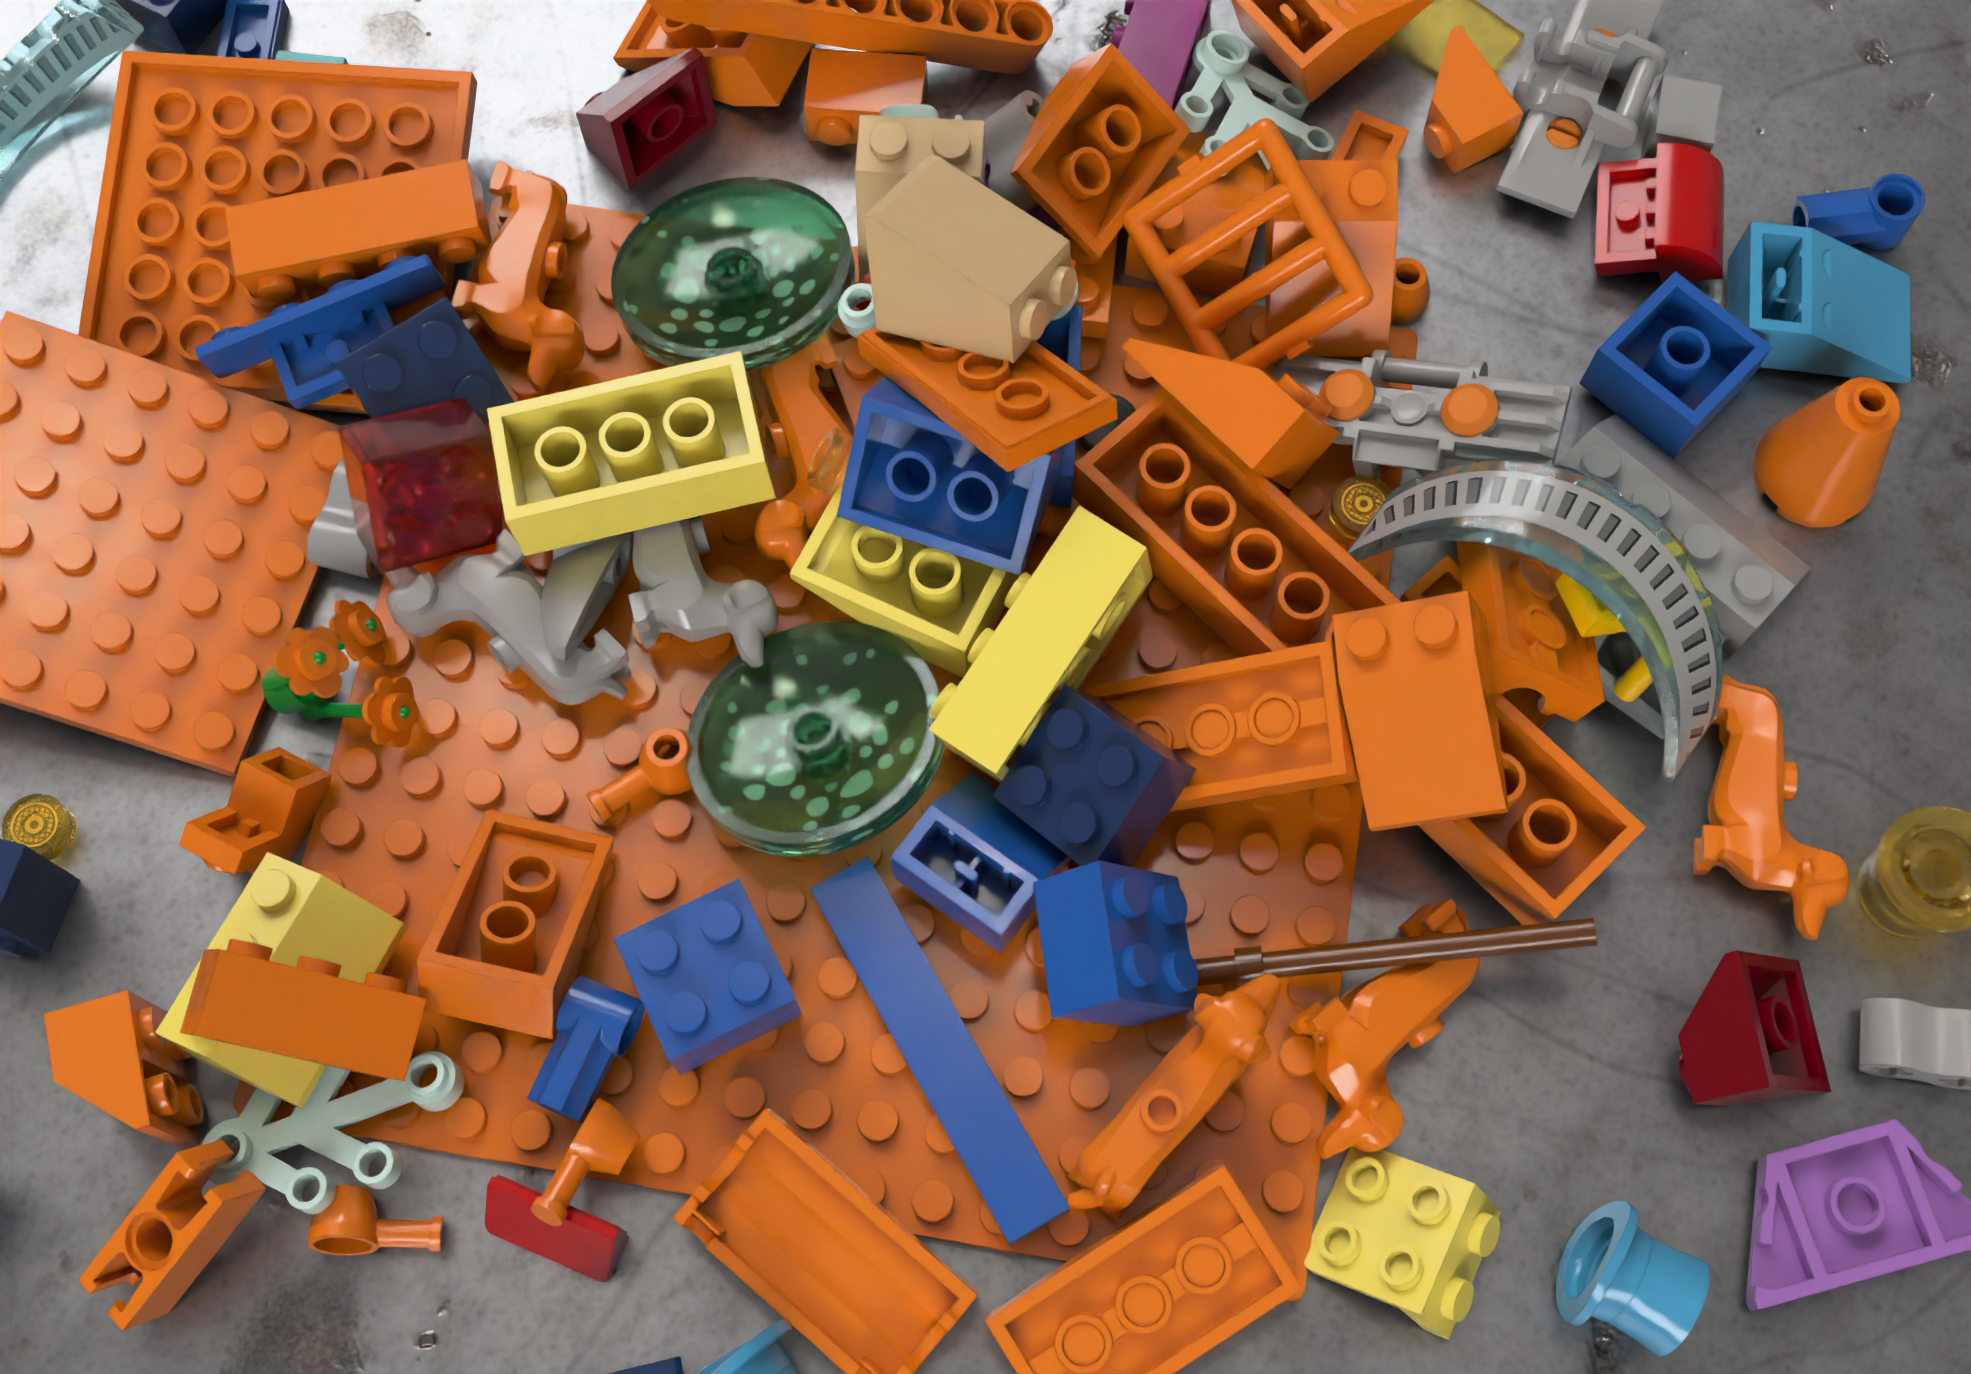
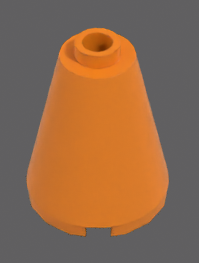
(1828, 454)

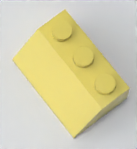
(297, 917)

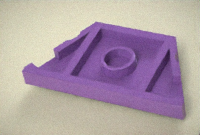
(1850, 1213)

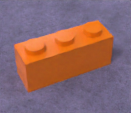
(304, 1010)

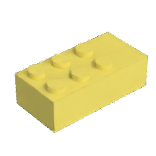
(629, 454)
(1046, 640)

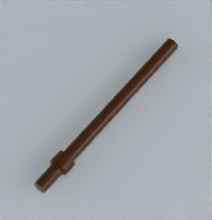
(1251, 962)

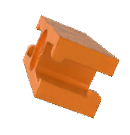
(171, 1234)

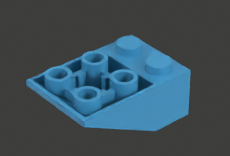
(1821, 303)

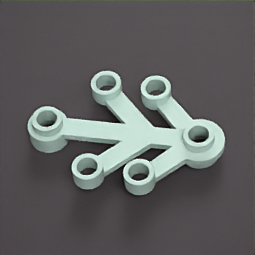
(1224, 62)
(318, 1127)

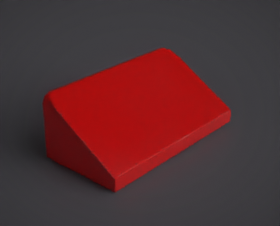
(579, 1243)

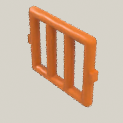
(1292, 189)

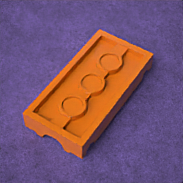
(1531, 630)
(1246, 723)
(825, 1253)
(1150, 1289)

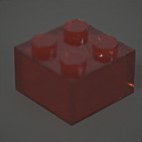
(421, 484)

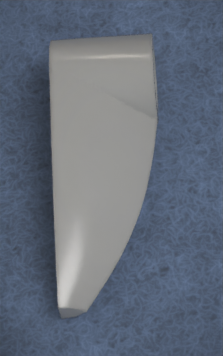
(579, 589)

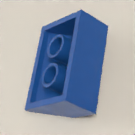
(937, 488)

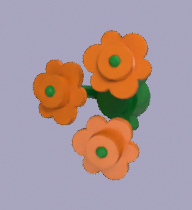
(310, 671)

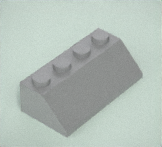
(1733, 556)

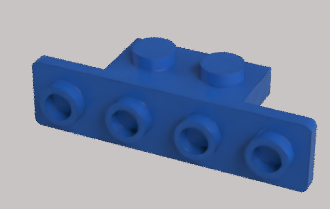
(317, 333)

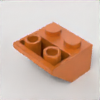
(119, 1064)

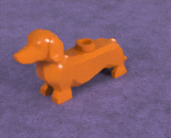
(517, 275)
(799, 424)
(1748, 812)
(1371, 1024)
(1175, 1096)

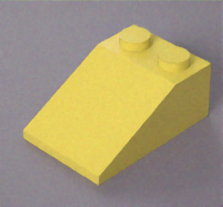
(903, 587)

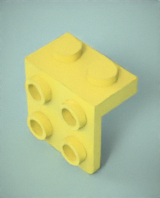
(1405, 1236)

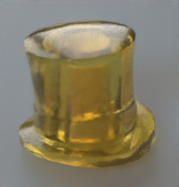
(1920, 874)

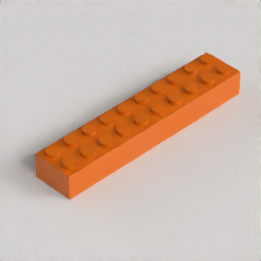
(1273, 583)

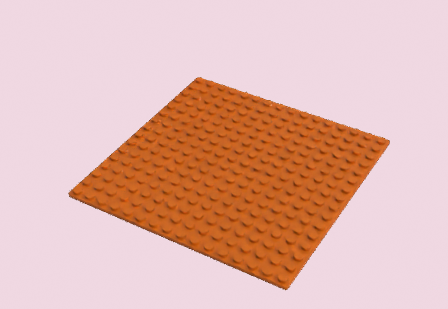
(493, 740)

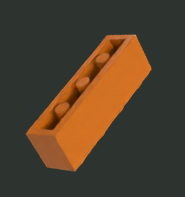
(357, 229)

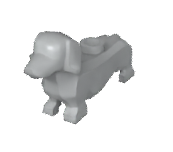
(506, 602)
(688, 603)

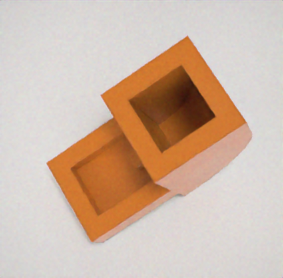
(265, 813)

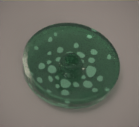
(732, 272)
(815, 740)

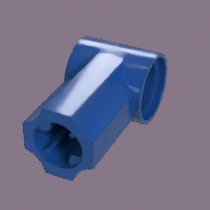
(1860, 213)
(592, 1030)

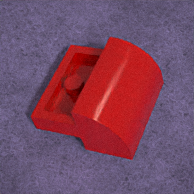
(1661, 215)

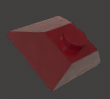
(649, 116)
(1752, 1035)

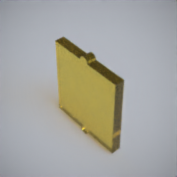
(1426, 35)

